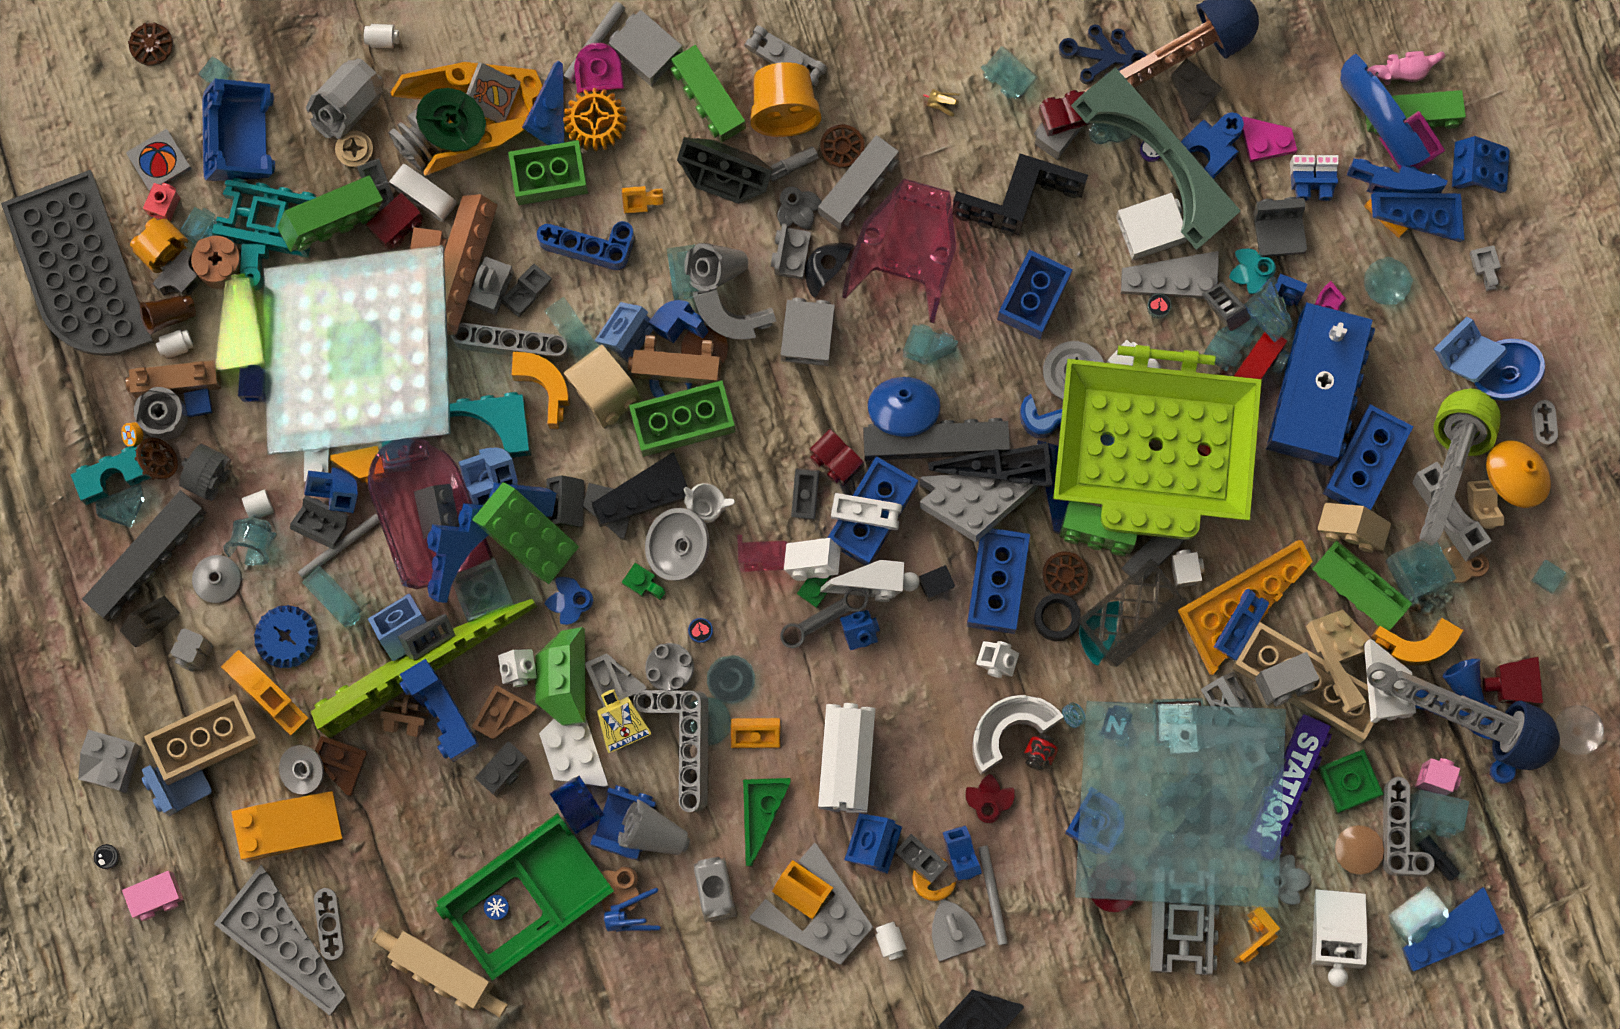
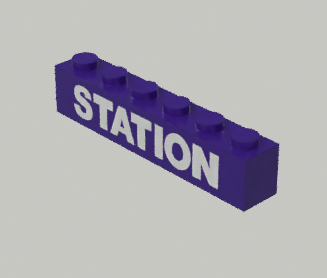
(1301, 757)

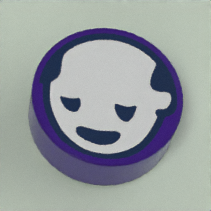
(1148, 153)

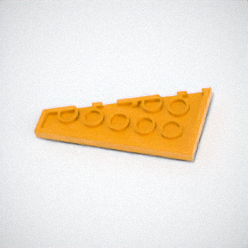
(1210, 613)

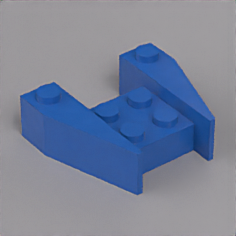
(431, 693)

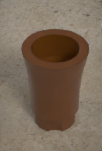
(166, 312)

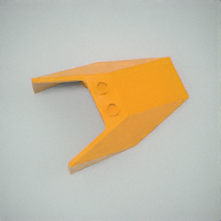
(458, 77)

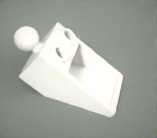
(879, 579)
(1339, 928)

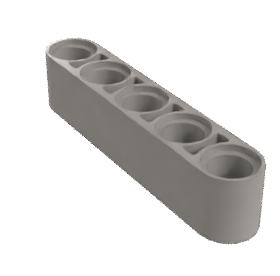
(500, 335)

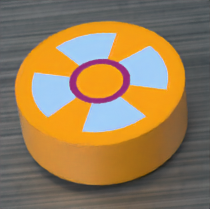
(132, 434)

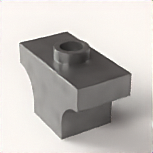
(178, 276)

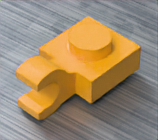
(636, 199)

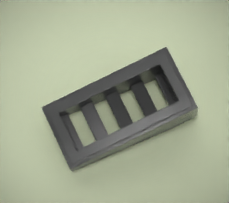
(1235, 316)
(423, 630)

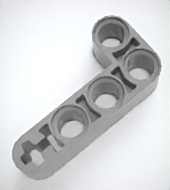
(1401, 827)

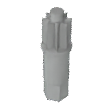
(792, 163)

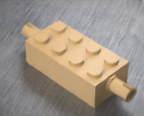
(440, 970)

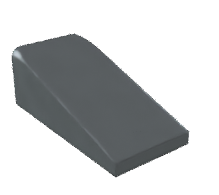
(805, 493)

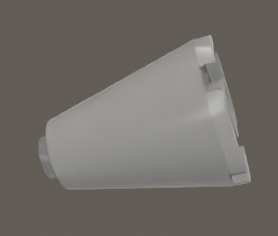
(713, 265)
(651, 831)

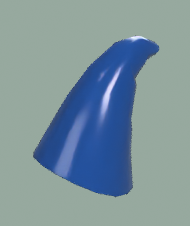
(1465, 680)

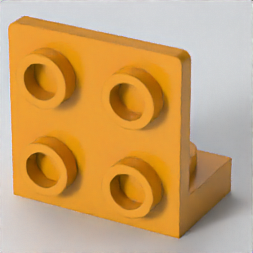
(1261, 922)

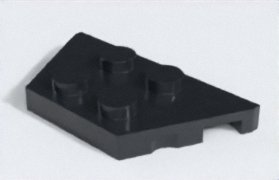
(981, 1012)

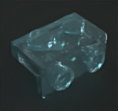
(1008, 73)

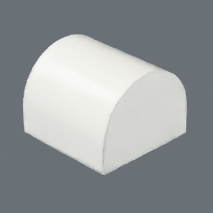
(258, 504)

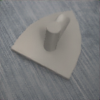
(954, 931)

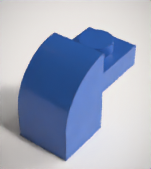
(674, 318)
(337, 486)
(961, 853)

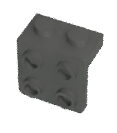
(1280, 227)

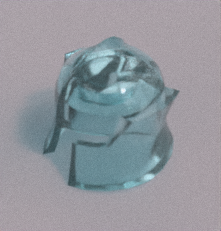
(255, 535)

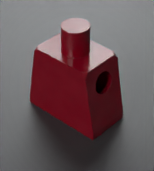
(1516, 682)

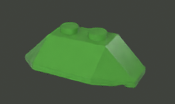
(562, 677)

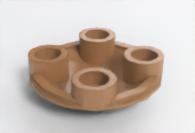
(1359, 850)

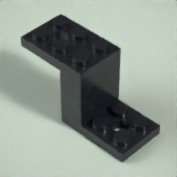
(1012, 213)

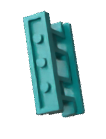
(257, 233)

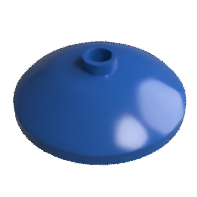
(1522, 363)
(902, 414)

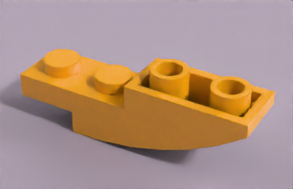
(264, 692)

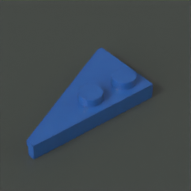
(547, 112)

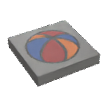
(158, 160)

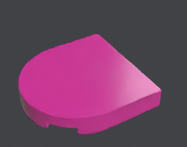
(598, 67)

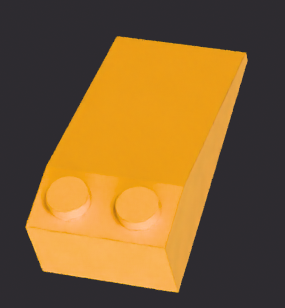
(286, 826)

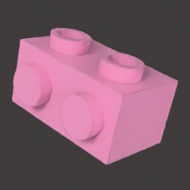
(1438, 777)

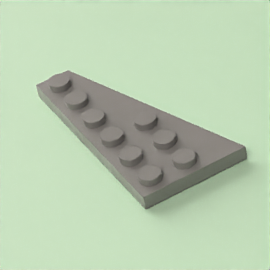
(271, 932)

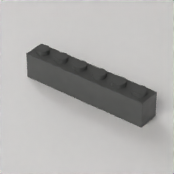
(939, 441)
(144, 556)

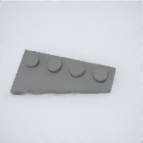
(1174, 278)

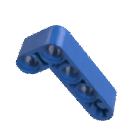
(585, 241)

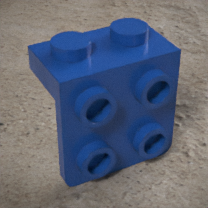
(1480, 164)

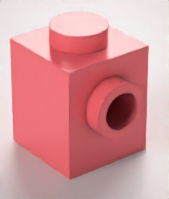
(161, 201)

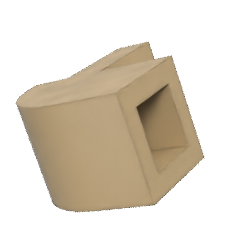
(1484, 504)

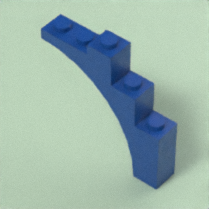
(456, 543)

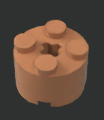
(208, 252)

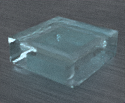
(214, 69)
(1548, 576)

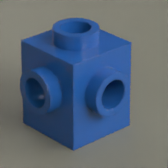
(860, 629)

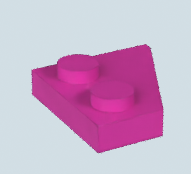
(1267, 139)

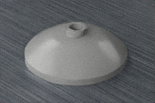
(667, 543)

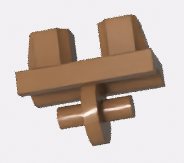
(393, 716)

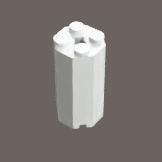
(846, 758)

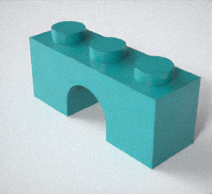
(91, 480)

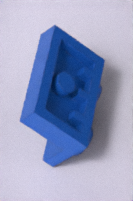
(1290, 289)

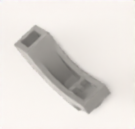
(727, 323)

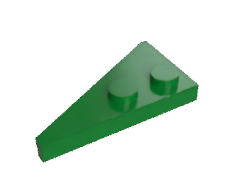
(761, 805)

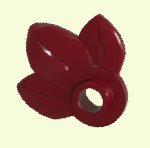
(989, 796)

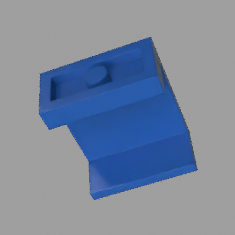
(611, 824)

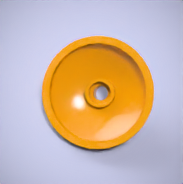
(1518, 474)

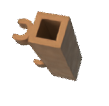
(675, 366)
(177, 378)

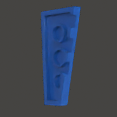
(1426, 212)
(1465, 927)

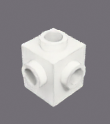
(997, 658)
(517, 667)

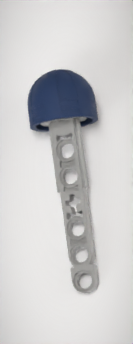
(1521, 735)

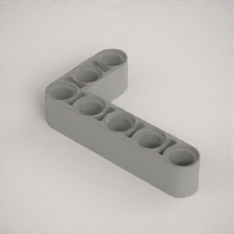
(686, 740)

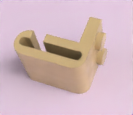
(603, 386)

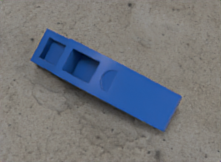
(1384, 179)

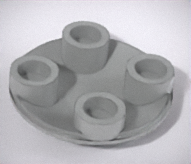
(669, 667)

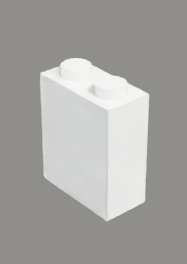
(1151, 226)

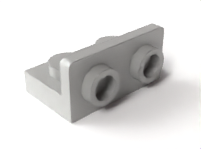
(791, 252)

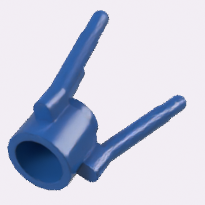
(618, 920)

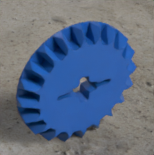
(285, 653)

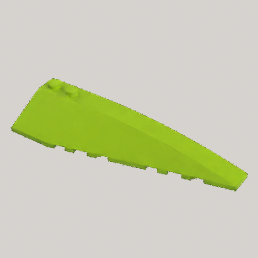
(383, 684)

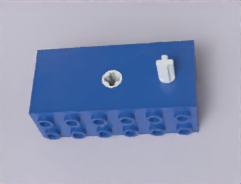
(1320, 385)

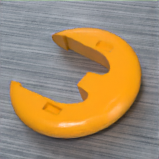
(921, 884)

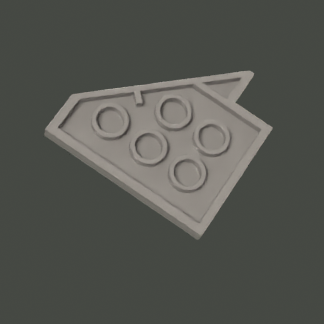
(972, 503)

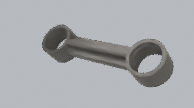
(823, 617)

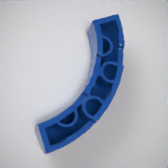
(1382, 112)

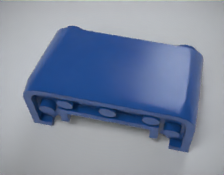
(235, 130)

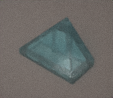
(122, 506)

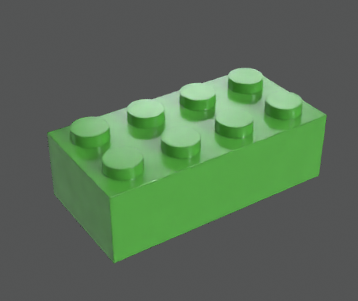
(330, 214)
(682, 418)
(525, 533)

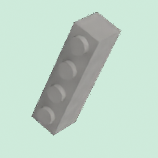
(858, 183)

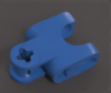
(1216, 141)

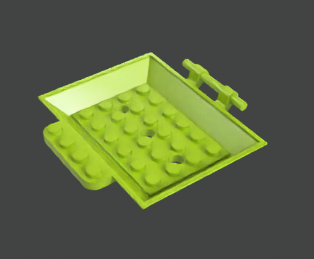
(1166, 488)

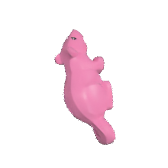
(1410, 69)

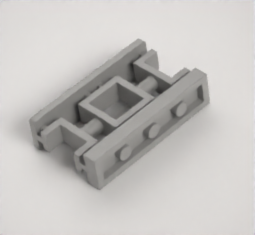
(1165, 922)

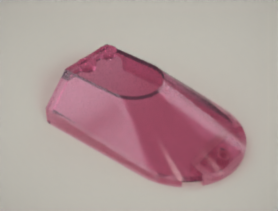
(392, 479)

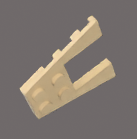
(1339, 641)

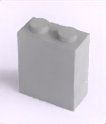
(645, 47)
(807, 332)

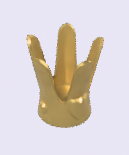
(937, 97)

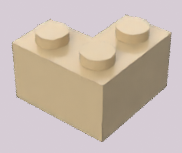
(1354, 525)

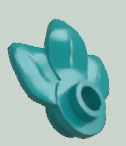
(1248, 270)

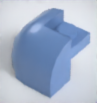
(485, 469)

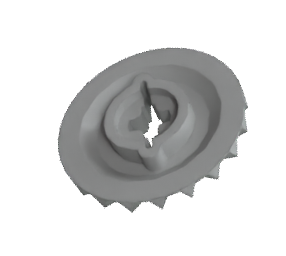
(1056, 362)

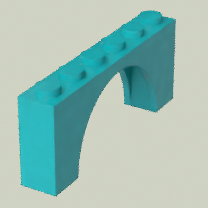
(503, 414)

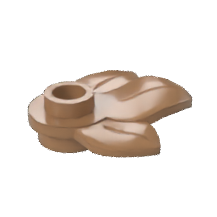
(1462, 569)
(622, 892)

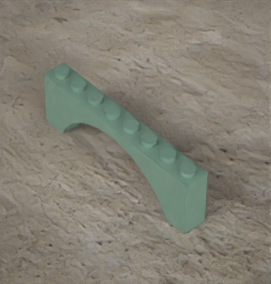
(1119, 104)

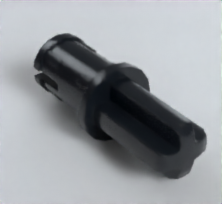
(1441, 861)

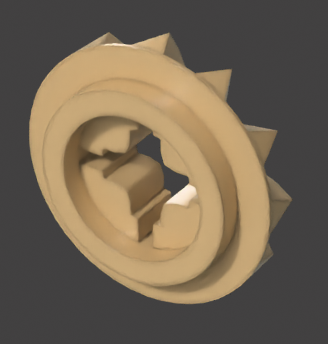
(345, 143)

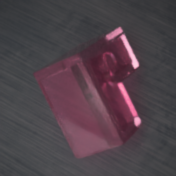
(761, 555)

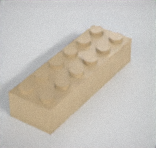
(1270, 648)

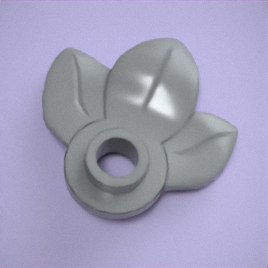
(1291, 880)

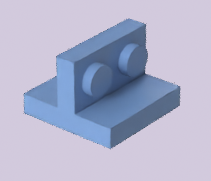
(625, 330)

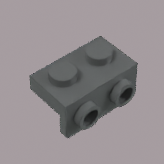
(319, 522)

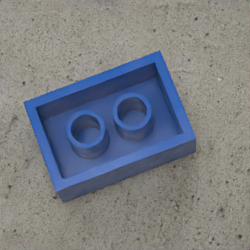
(1034, 294)

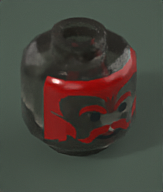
(1040, 752)

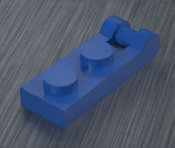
(1241, 625)

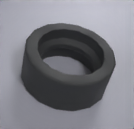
(1052, 599)

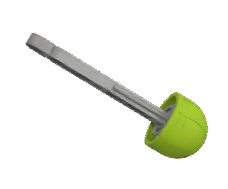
(1467, 427)

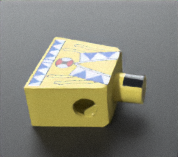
(620, 722)

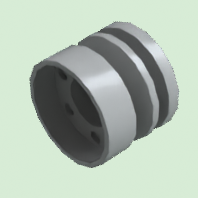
(412, 142)

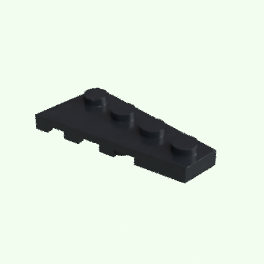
(648, 490)

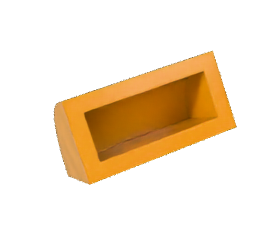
(802, 889)

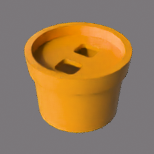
(784, 101)

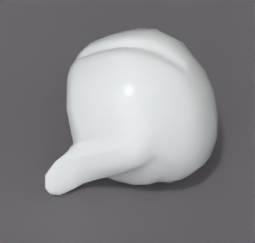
(706, 501)

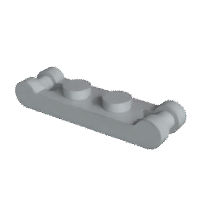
(778, 51)

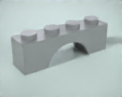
(1463, 531)

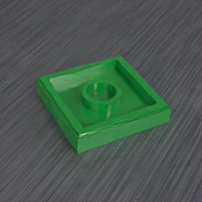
(1350, 781)

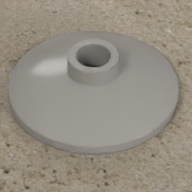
(224, 587)
(293, 773)

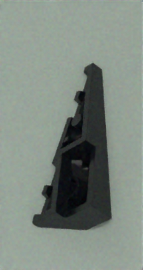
(1019, 465)

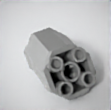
(345, 98)

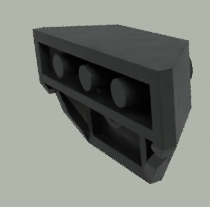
(723, 169)

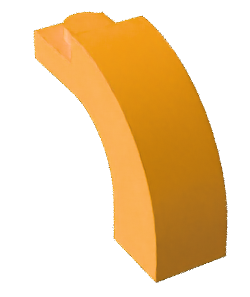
(541, 371)
(1421, 652)

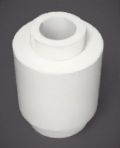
(381, 36)
(174, 344)
(890, 941)

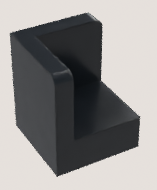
(936, 582)

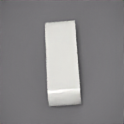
(423, 192)

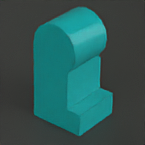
(252, 262)

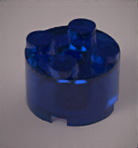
(577, 804)

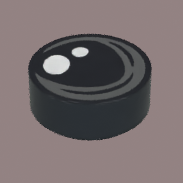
(106, 856)

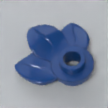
(566, 600)

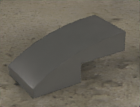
(376, 171)
(527, 290)
(921, 858)

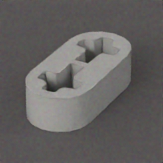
(1550, 423)

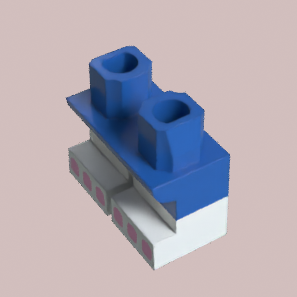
(1314, 174)

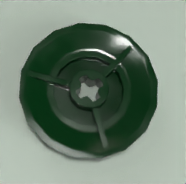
(454, 105)

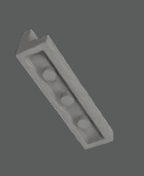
(1232, 692)

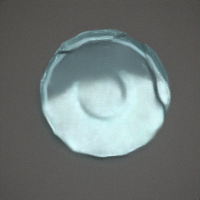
(730, 679)

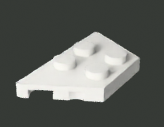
(1384, 704)
(572, 753)

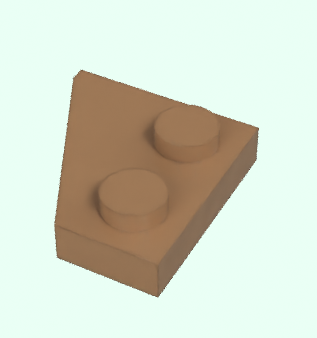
(501, 713)

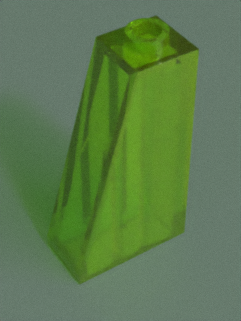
(240, 326)

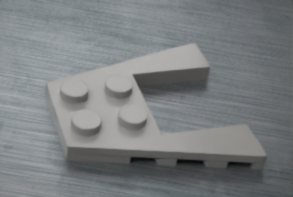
(836, 927)

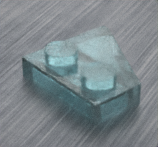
(1270, 310)

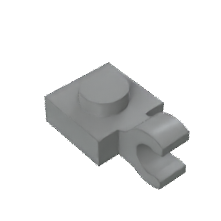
(1486, 262)

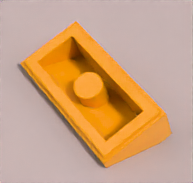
(755, 733)

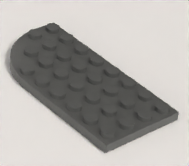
(77, 267)

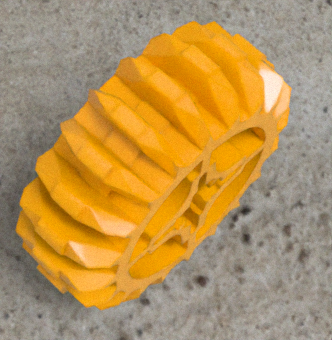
(604, 119)

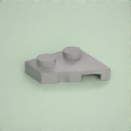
(609, 675)

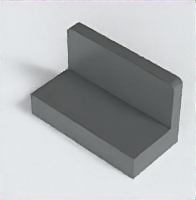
(568, 501)

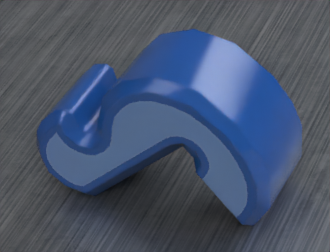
(1035, 425)

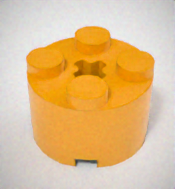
(158, 244)

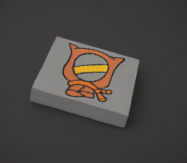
(493, 92)

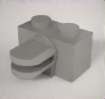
(490, 285)

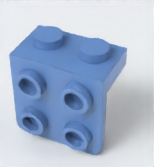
(1468, 352)
(178, 794)

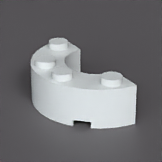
(1003, 714)

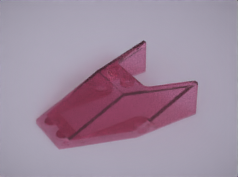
(907, 238)

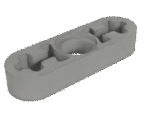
(334, 904)

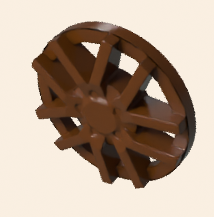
(150, 44)
(841, 145)
(156, 459)
(1065, 573)

